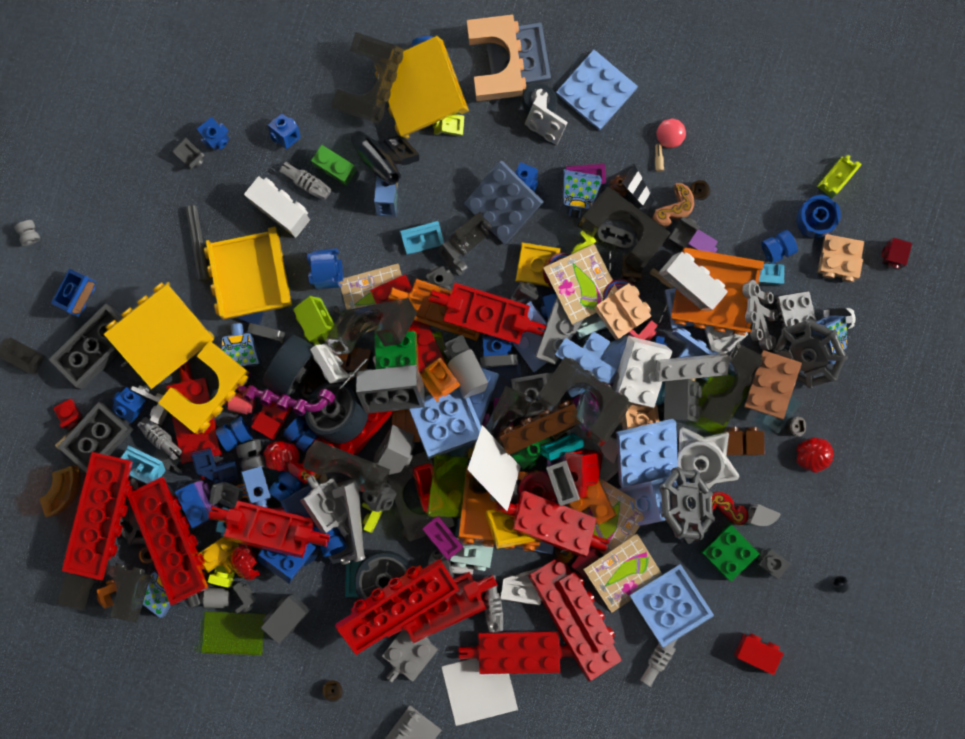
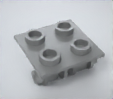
(795, 308)
(413, 726)

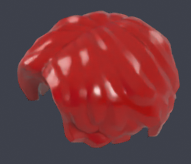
(279, 454)
(814, 454)
(243, 560)

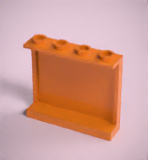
(732, 308)
(474, 523)

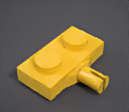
(219, 554)

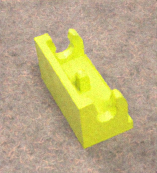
(838, 176)

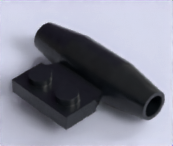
(383, 157)

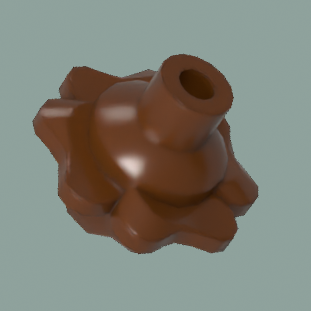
(618, 186)

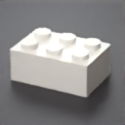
(277, 206)
(693, 281)
(637, 371)

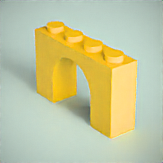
(230, 376)

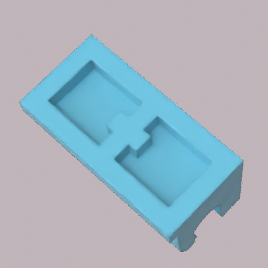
(422, 237)
(772, 275)
(144, 467)

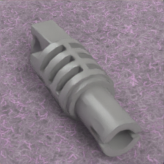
(306, 181)
(159, 437)
(493, 609)
(658, 662)

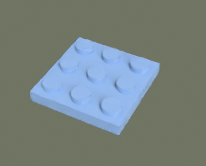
(596, 90)
(446, 423)
(646, 452)
(671, 606)

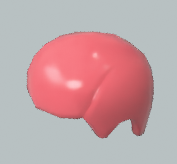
(671, 133)

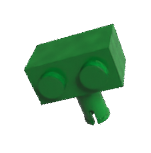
(527, 456)

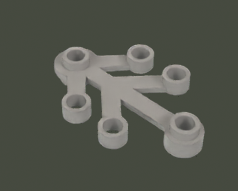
(752, 291)

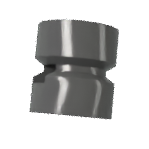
(252, 462)

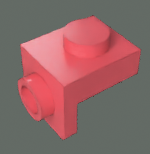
(647, 333)

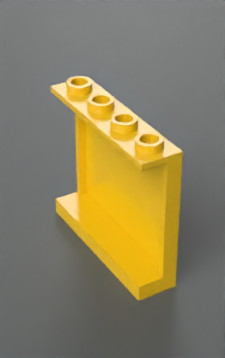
(424, 88)
(248, 274)
(158, 335)

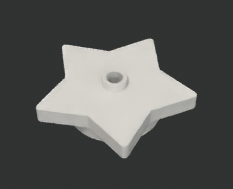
(710, 449)

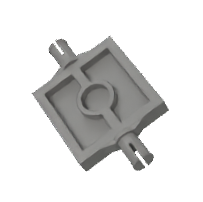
(324, 508)
(408, 657)

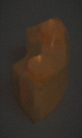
(62, 491)

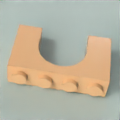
(501, 31)

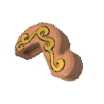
(678, 210)

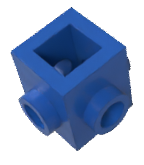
(284, 131)
(214, 134)
(527, 175)
(128, 404)

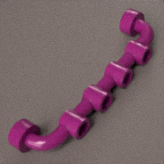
(283, 402)

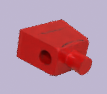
(584, 468)

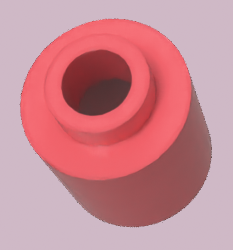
(240, 405)

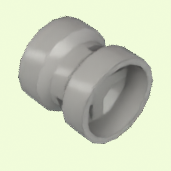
(27, 232)

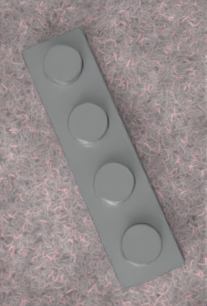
(691, 367)

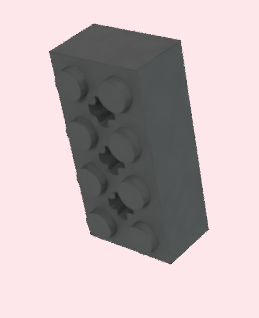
(81, 345)

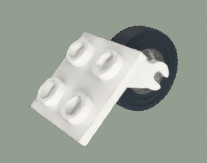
(540, 103)

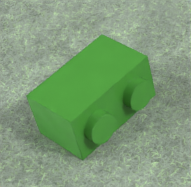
(333, 165)

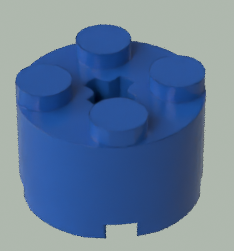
(824, 208)
(325, 269)

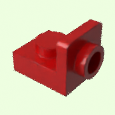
(68, 414)

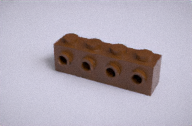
(538, 428)

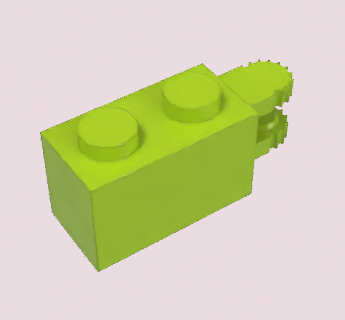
(314, 319)

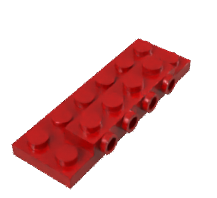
(427, 347)
(98, 516)
(169, 540)
(396, 605)
(576, 617)

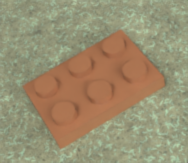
(773, 385)

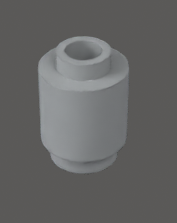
(215, 598)

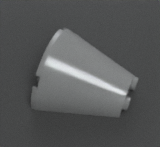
(354, 539)

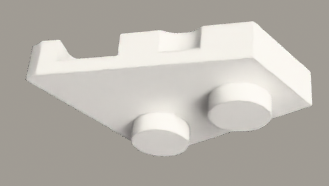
(722, 341)
(330, 364)
(520, 589)

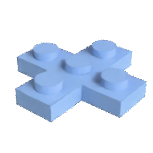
(588, 356)

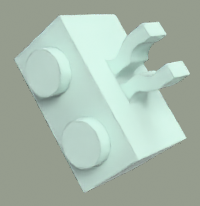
(475, 555)

